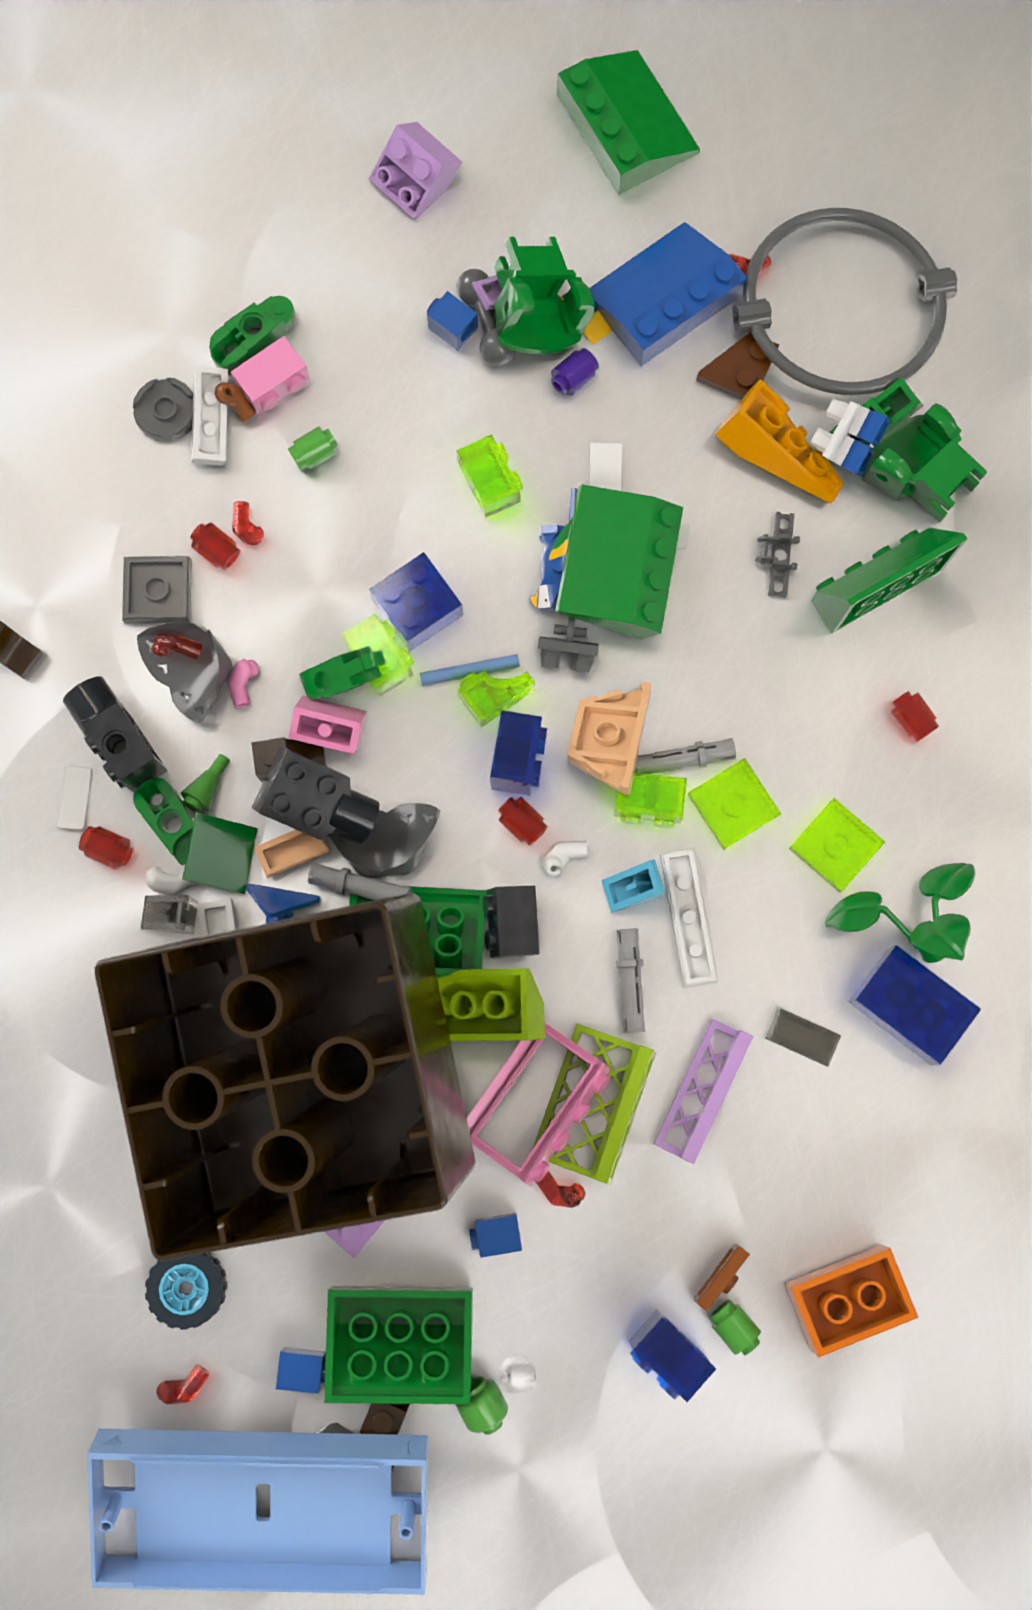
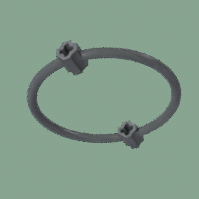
(932, 285)

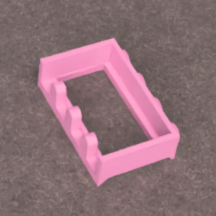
(556, 1134)

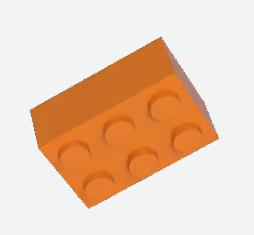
(851, 1300)

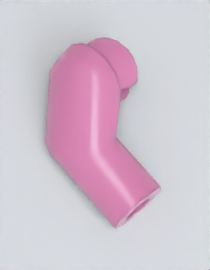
(238, 679)

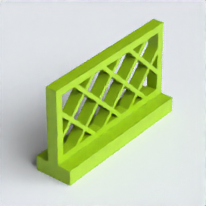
(622, 1112)

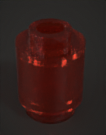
(214, 545)
(914, 715)
(522, 820)
(105, 847)

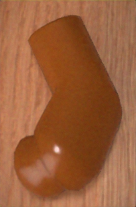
(234, 397)

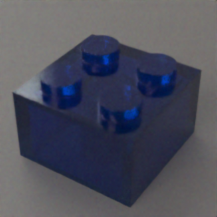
(416, 601)
(516, 751)
(671, 1355)

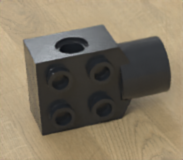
(109, 731)
(314, 799)

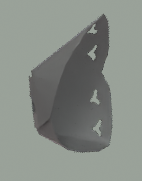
(184, 674)
(393, 844)

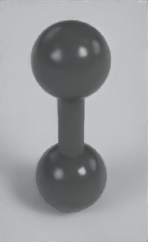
(490, 348)

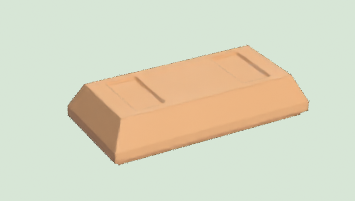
(289, 852)

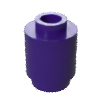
(574, 372)

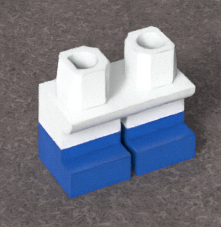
(854, 421)

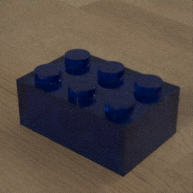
(914, 1005)

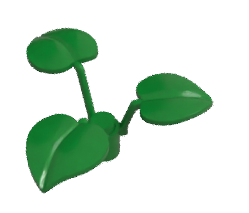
(935, 940)

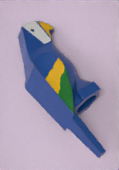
(552, 562)

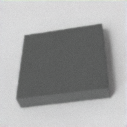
(156, 589)

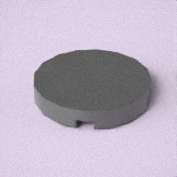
(164, 409)

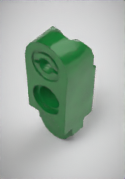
(271, 316)
(342, 673)
(159, 815)

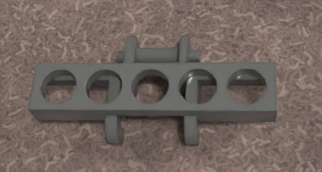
(779, 536)

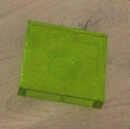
(734, 804)
(837, 845)

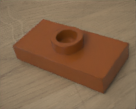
(722, 1278)

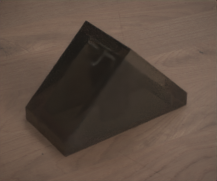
(169, 913)

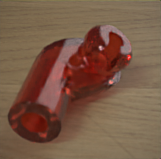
(561, 1195)
(182, 1390)

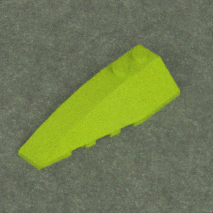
(492, 1005)

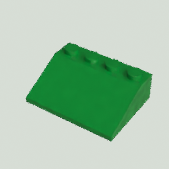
(624, 118)
(619, 560)
(885, 576)
(453, 925)
(399, 1345)

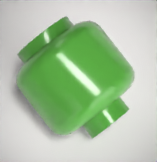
(486, 1408)

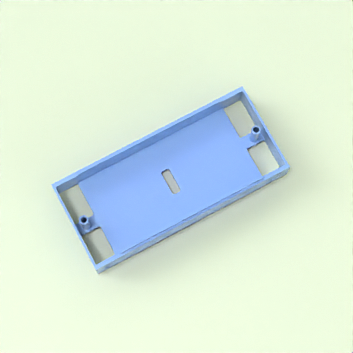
(203, 1524)

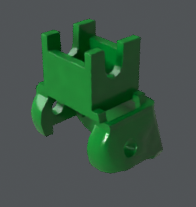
(529, 310)
(924, 462)

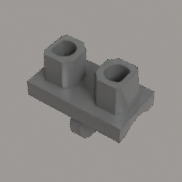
(552, 647)

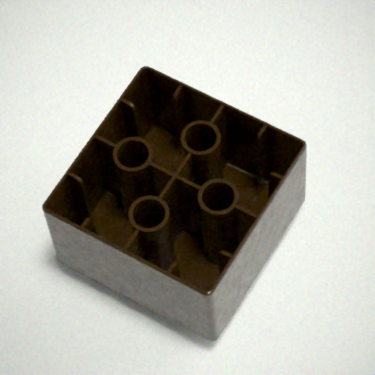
(286, 1078)

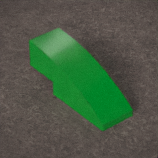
(895, 402)

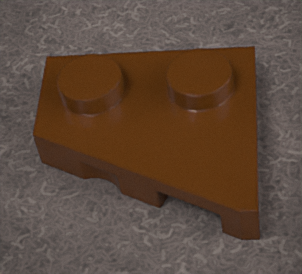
(737, 368)

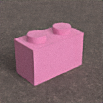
(271, 375)
(327, 724)

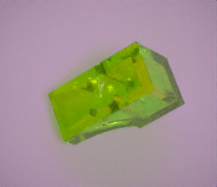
(488, 695)

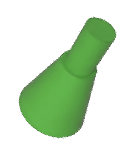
(201, 791)

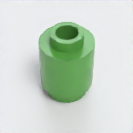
(313, 448)
(735, 1328)

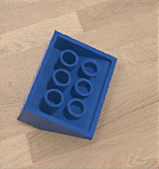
(667, 291)

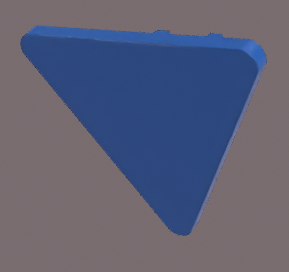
(279, 903)

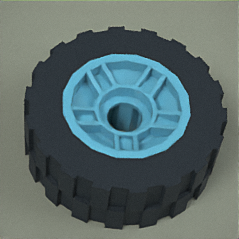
(186, 1309)

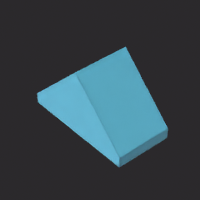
(633, 886)

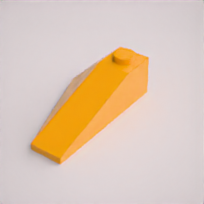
(769, 439)

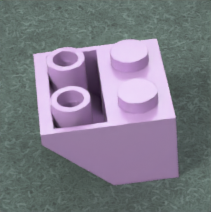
(414, 168)

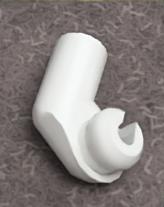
(560, 854)
(166, 883)

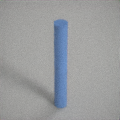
(462, 671)

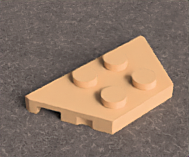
(610, 735)

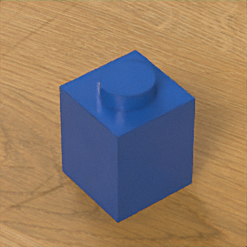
(452, 320)
(496, 1235)
(301, 1370)

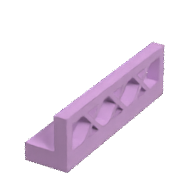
(715, 1095)

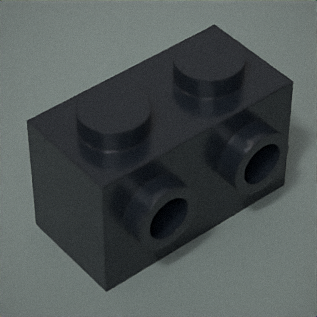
(511, 921)

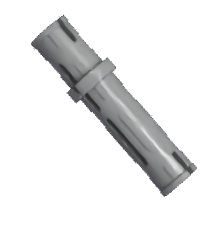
(694, 755)
(346, 882)
(630, 975)

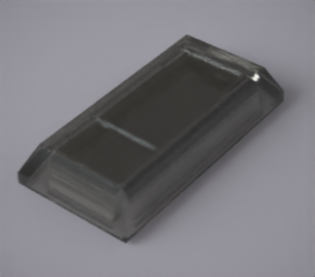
(803, 1037)

